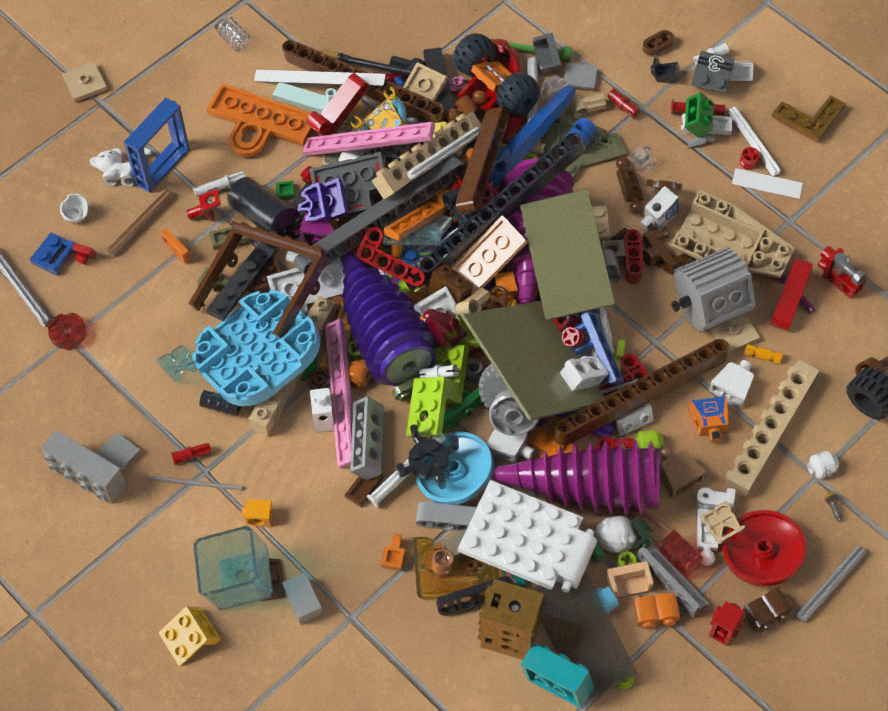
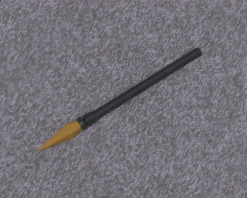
(367, 63)

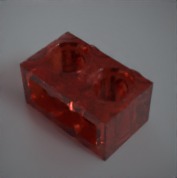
(680, 554)

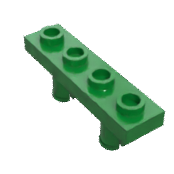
(469, 402)

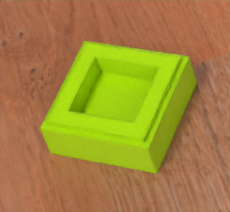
(620, 351)

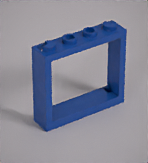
(149, 176)

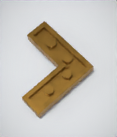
(810, 127)

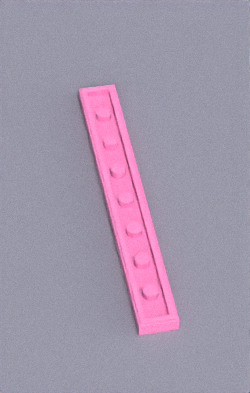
(369, 138)
(340, 390)

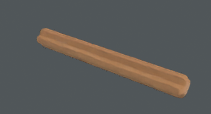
(139, 222)

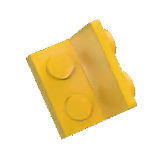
(188, 634)

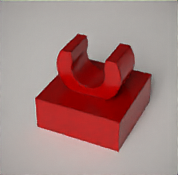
(83, 253)

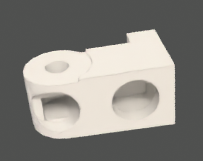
(709, 499)

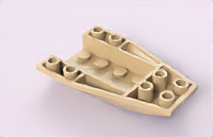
(721, 225)

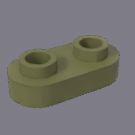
(404, 390)

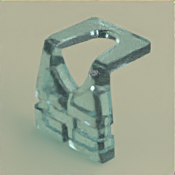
(176, 363)

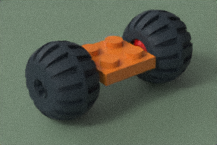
(514, 91)

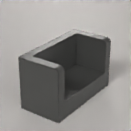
(546, 54)

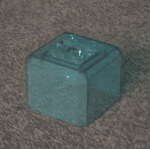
(222, 558)

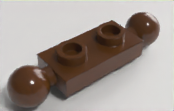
(629, 185)

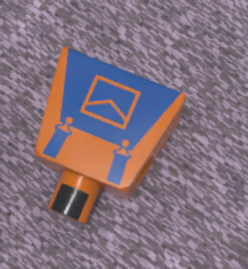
(710, 417)

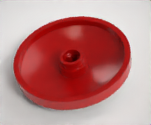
(766, 550)

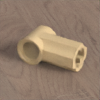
(582, 105)
(473, 303)

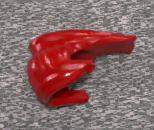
(507, 55)

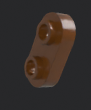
(656, 44)

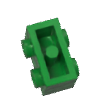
(699, 114)

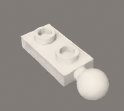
(705, 541)

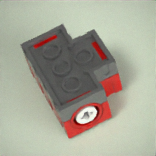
(356, 180)

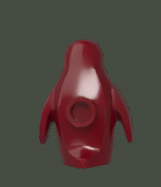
(444, 326)

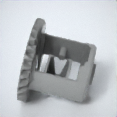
(503, 409)

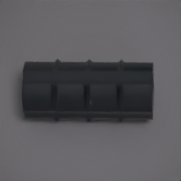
(216, 402)

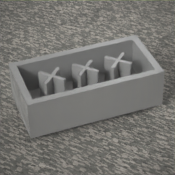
(83, 467)

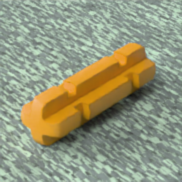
(763, 353)

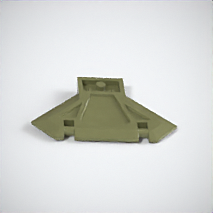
(596, 150)

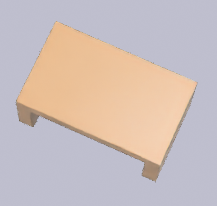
(630, 579)

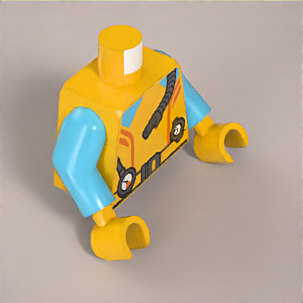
(388, 114)

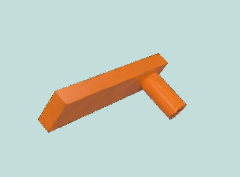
(411, 223)

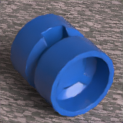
(586, 130)

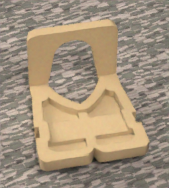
(718, 518)

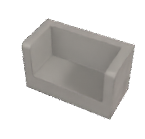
(302, 598)

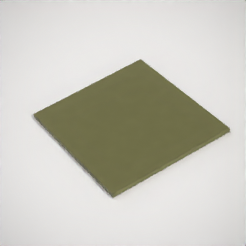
(529, 358)

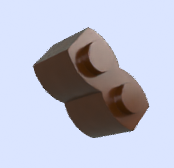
(767, 609)

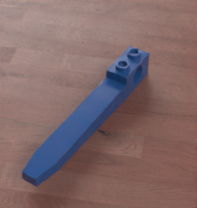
(529, 135)

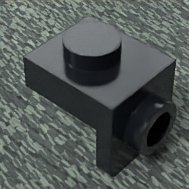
(665, 71)

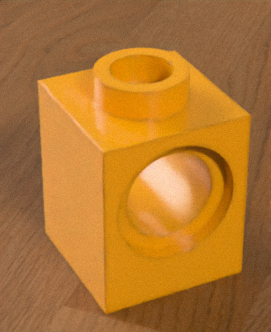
(258, 512)

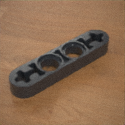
(473, 592)

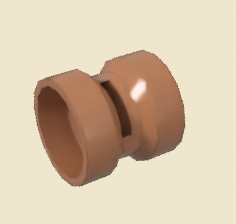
(442, 563)

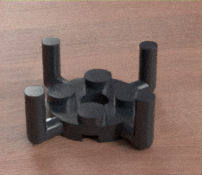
(428, 448)

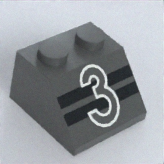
(713, 71)

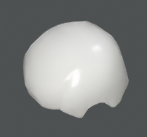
(74, 208)

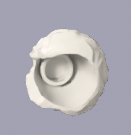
(616, 534)

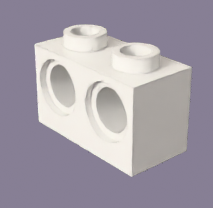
(583, 372)

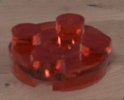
(69, 340)

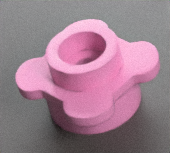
(456, 88)

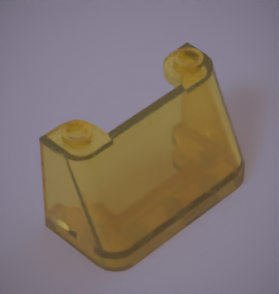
(432, 587)

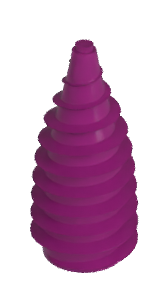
(522, 262)
(592, 476)

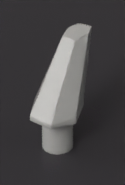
(701, 140)

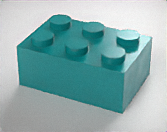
(558, 675)

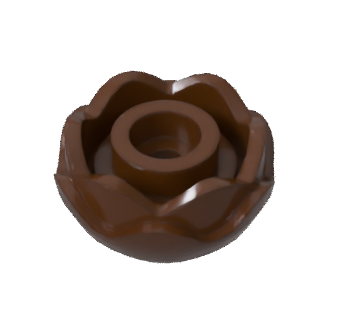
(317, 375)

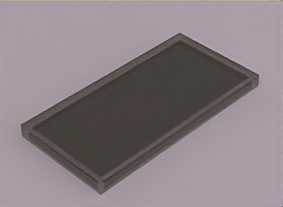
(585, 633)

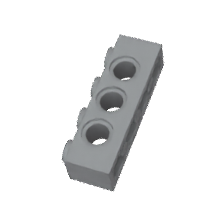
(367, 438)

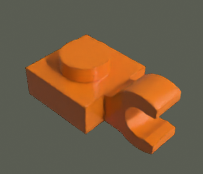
(393, 555)

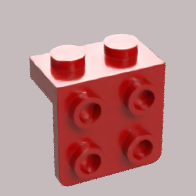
(475, 85)

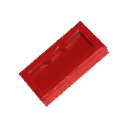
(513, 127)

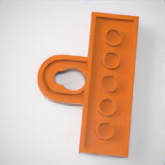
(258, 113)

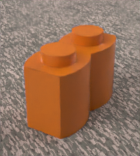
(656, 610)

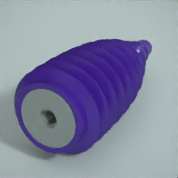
(385, 324)

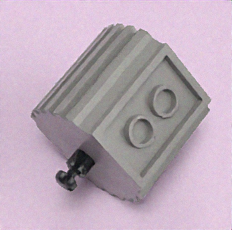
(713, 289)

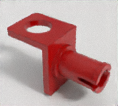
(205, 207)

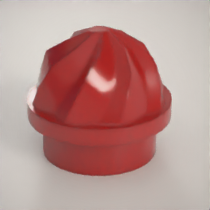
(306, 175)

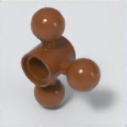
(466, 105)

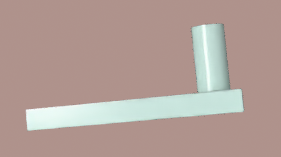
(302, 98)

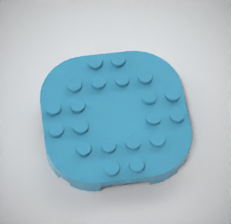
(244, 356)

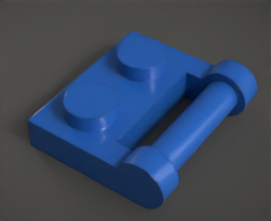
(49, 251)

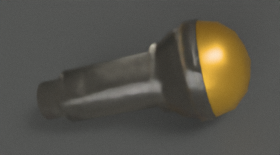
(832, 500)

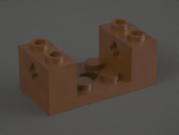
(455, 283)

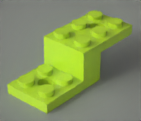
(434, 393)

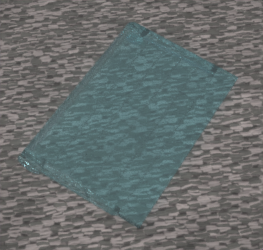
(422, 237)

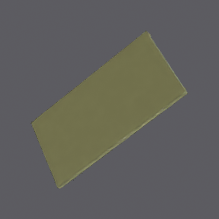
(567, 255)

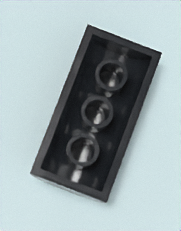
(260, 205)

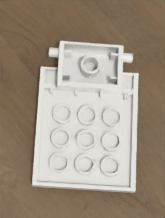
(528, 538)

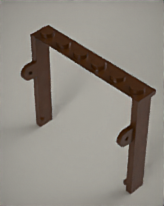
(227, 257)

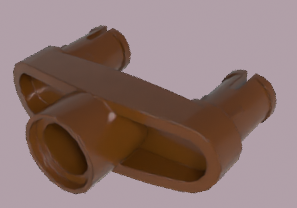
(656, 252)

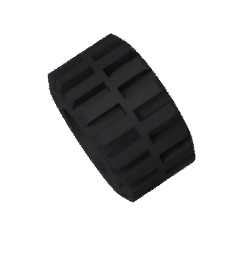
(869, 393)

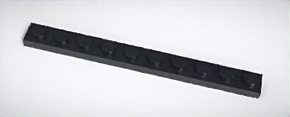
(251, 269)

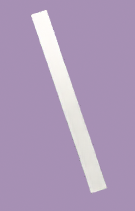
(315, 77)

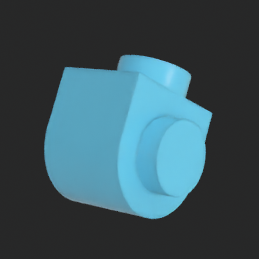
(608, 598)

